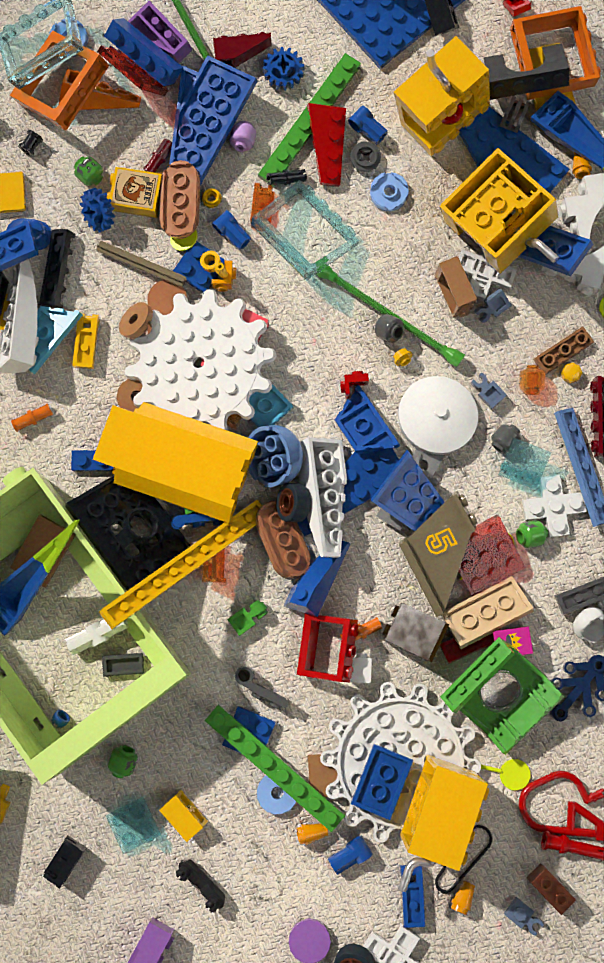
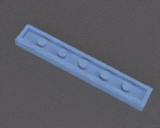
(581, 464)

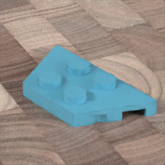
(51, 330)

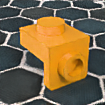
(226, 283)

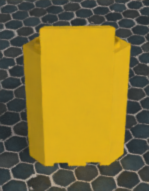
(176, 459)

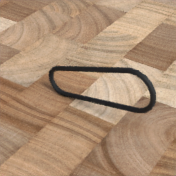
(470, 867)

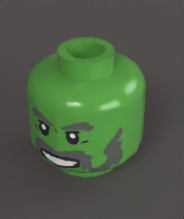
(88, 171)
(531, 534)
(122, 761)

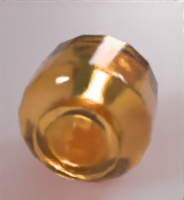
(532, 380)

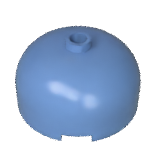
(276, 456)

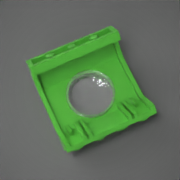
(503, 694)

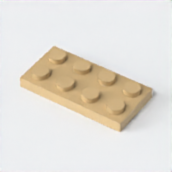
(487, 612)

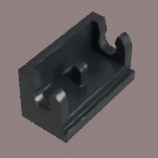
(442, 16)
(64, 861)

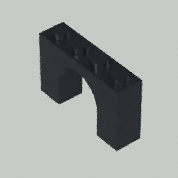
(550, 75)

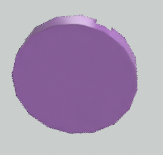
(309, 941)

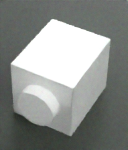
(362, 668)

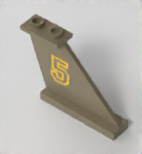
(438, 549)

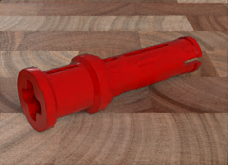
(564, 844)

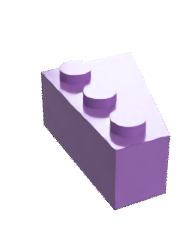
(161, 32)
(152, 943)

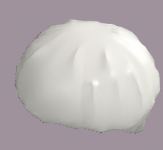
(589, 625)

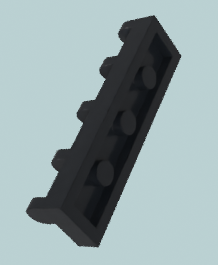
(56, 268)

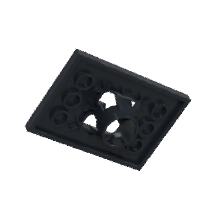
(114, 504)

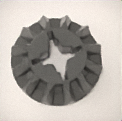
(365, 148)

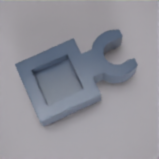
(495, 305)
(490, 393)
(521, 914)

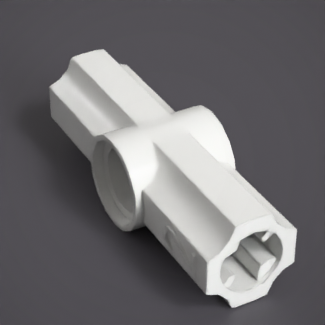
(93, 636)

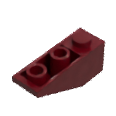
(240, 48)

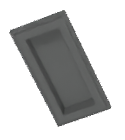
(123, 664)

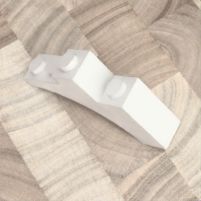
(584, 208)
(588, 273)

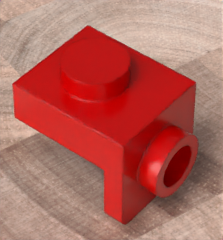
(517, 7)
(353, 379)

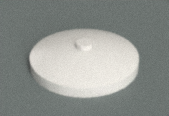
(437, 415)

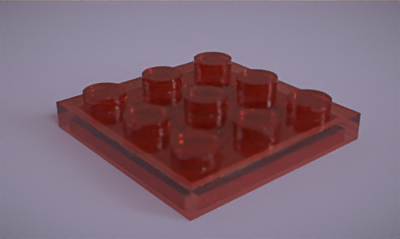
(132, 70)
(489, 557)

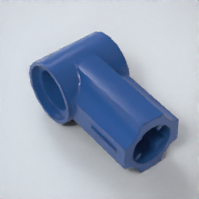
(364, 122)
(228, 226)
(355, 852)

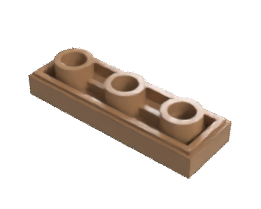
(555, 356)

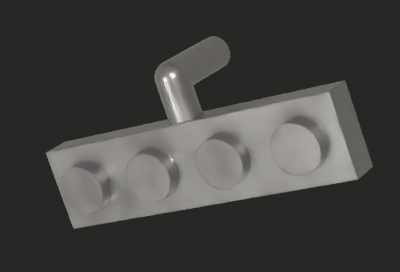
(582, 596)

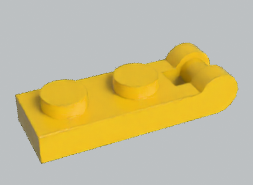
(86, 342)

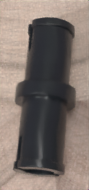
(286, 177)

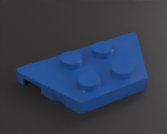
(364, 425)

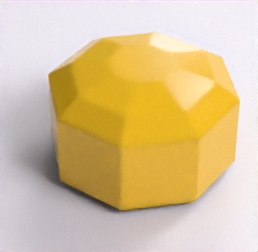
(571, 373)

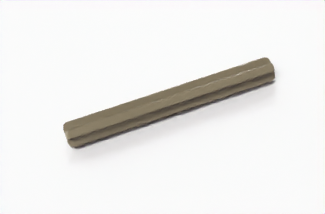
(141, 264)

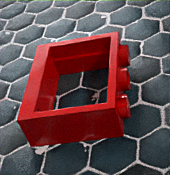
(309, 646)

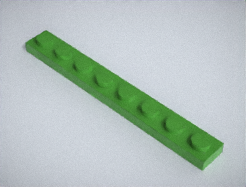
(301, 130)
(275, 768)

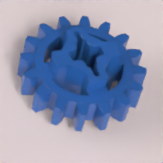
(274, 72)
(97, 209)

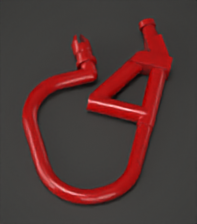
(573, 807)

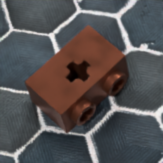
(551, 889)

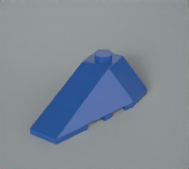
(313, 587)

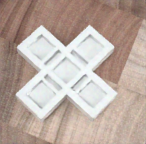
(484, 274)
(554, 506)
(395, 951)

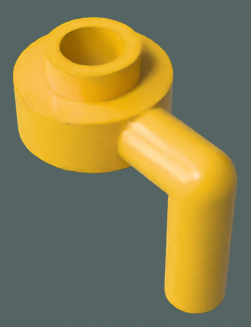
(217, 267)

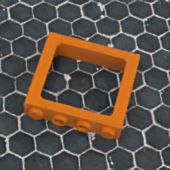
(554, 20)
(76, 95)

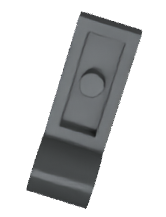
(261, 692)

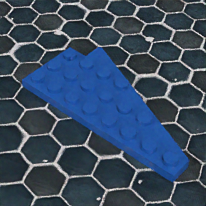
(207, 111)
(487, 135)

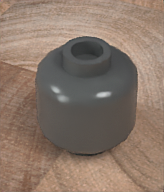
(389, 328)
(503, 437)

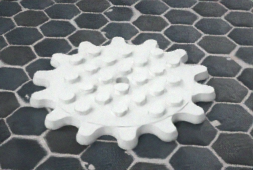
(229, 357)
(403, 726)

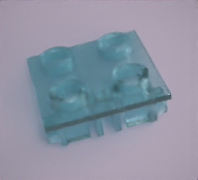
(524, 463)
(133, 825)

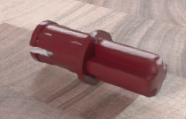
(158, 156)

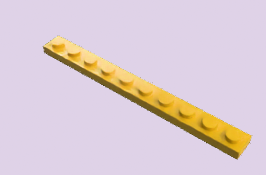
(179, 567)

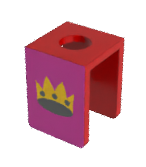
(517, 637)

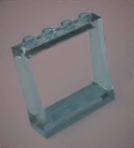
(49, 58)
(281, 244)

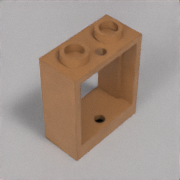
(455, 287)

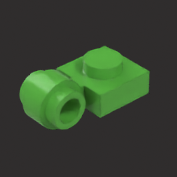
(243, 621)

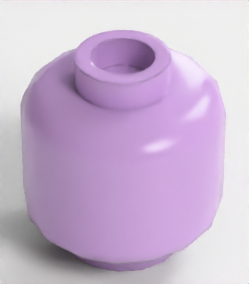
(243, 135)

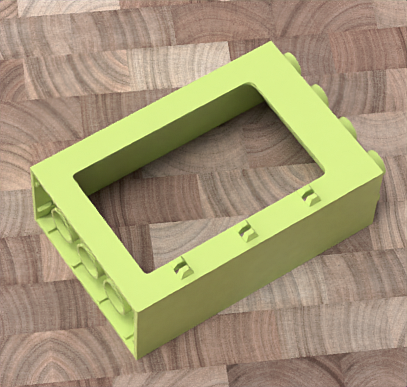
(44, 749)

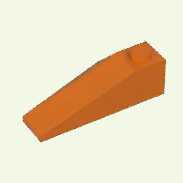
(102, 96)

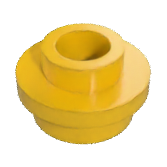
(211, 193)
(402, 357)

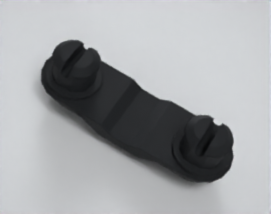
(208, 889)

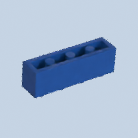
(143, 51)

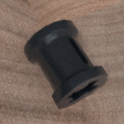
(30, 143)

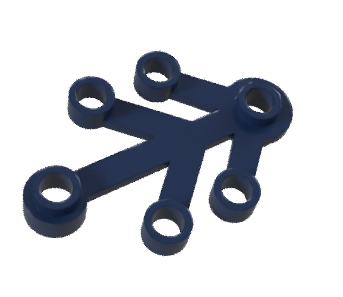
(582, 685)

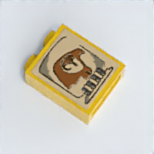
(135, 192)

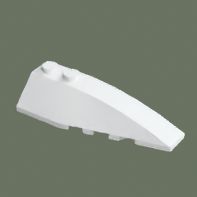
(20, 332)
(324, 477)

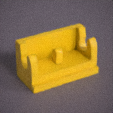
(183, 815)

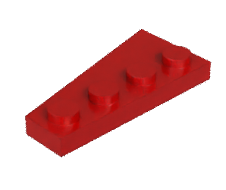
(328, 140)

